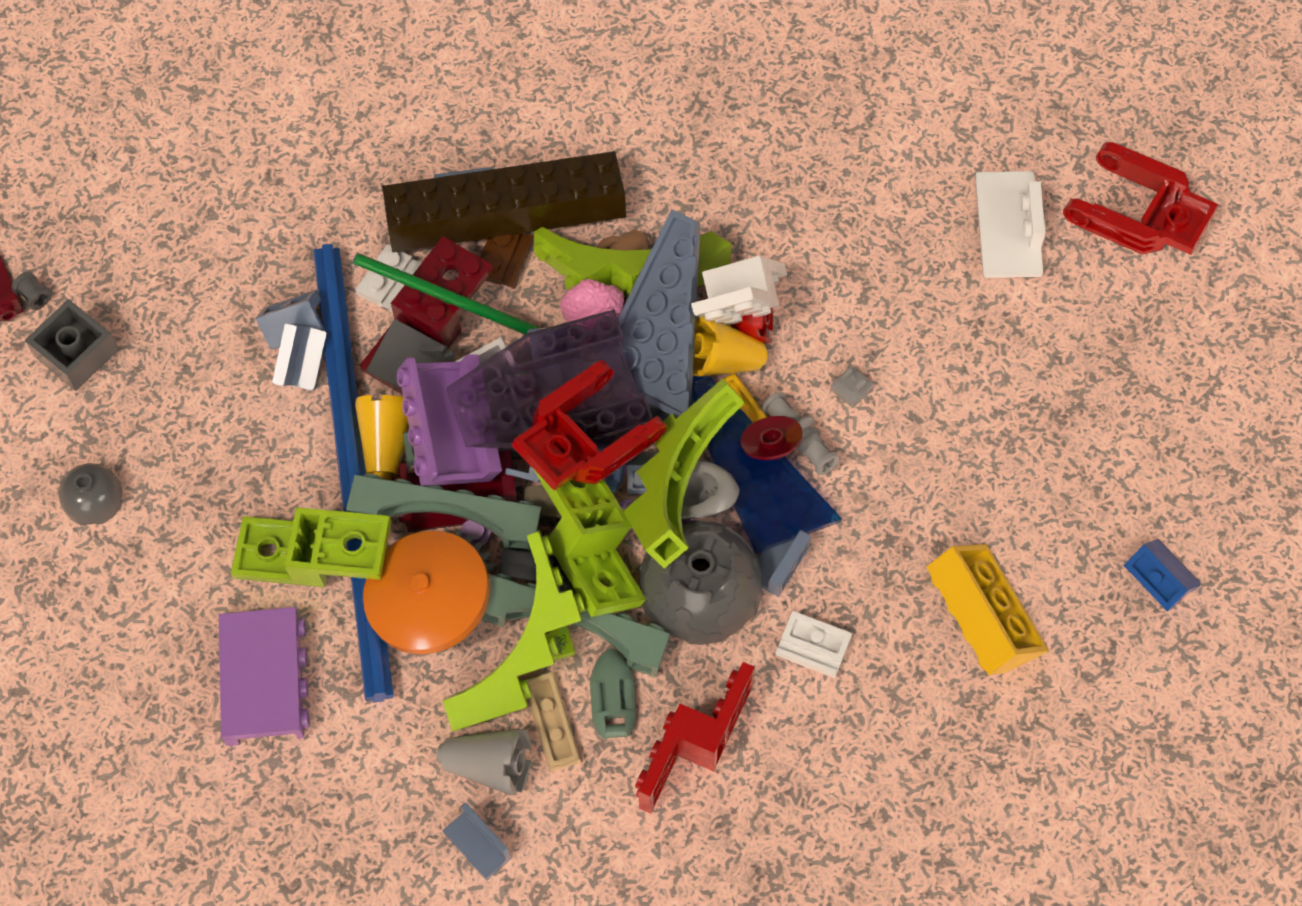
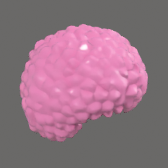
(590, 299)

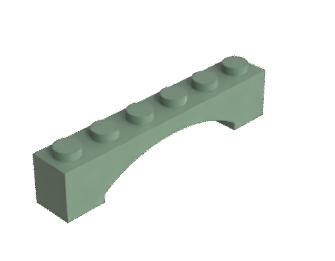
(392, 498)
(638, 643)

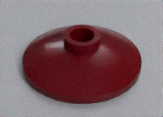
(771, 437)

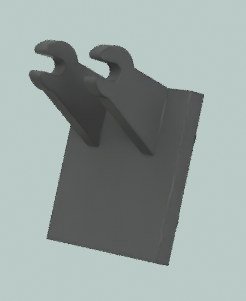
(401, 344)

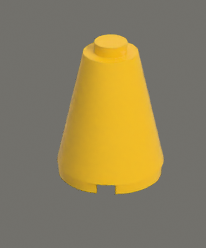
(725, 350)
(381, 433)

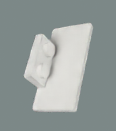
(1010, 224)

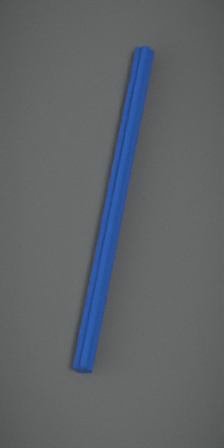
(349, 451)

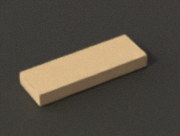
(552, 722)

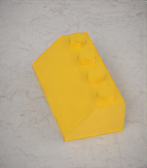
(986, 608)

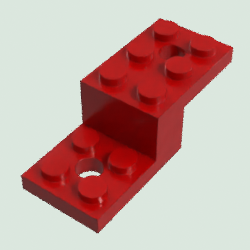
(694, 737)

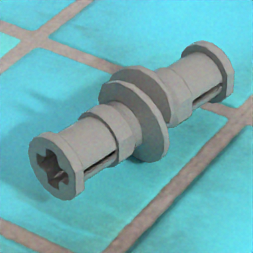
(811, 444)

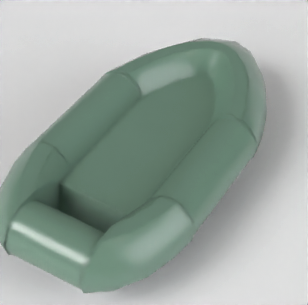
(613, 695)

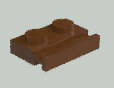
(507, 257)

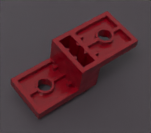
(429, 313)

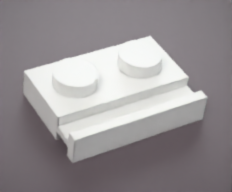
(382, 289)
(813, 644)

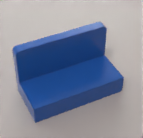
(1161, 574)

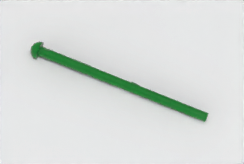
(443, 294)

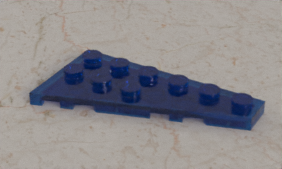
(772, 494)

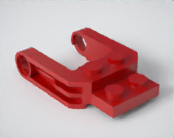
(1172, 217)
(563, 451)

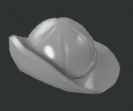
(709, 491)

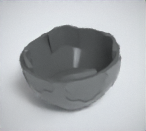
(706, 603)

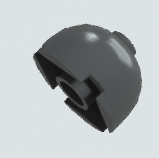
(90, 494)

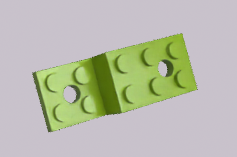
(587, 546)
(311, 547)

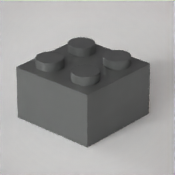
(72, 344)

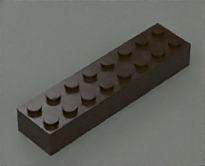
(504, 201)

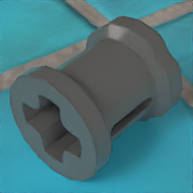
(31, 290)

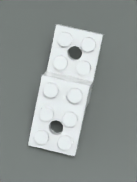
(740, 290)

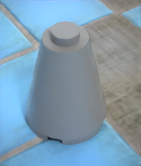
(489, 759)

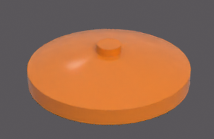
(428, 593)

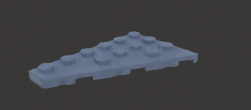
(661, 319)

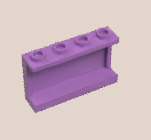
(434, 429)
(262, 674)

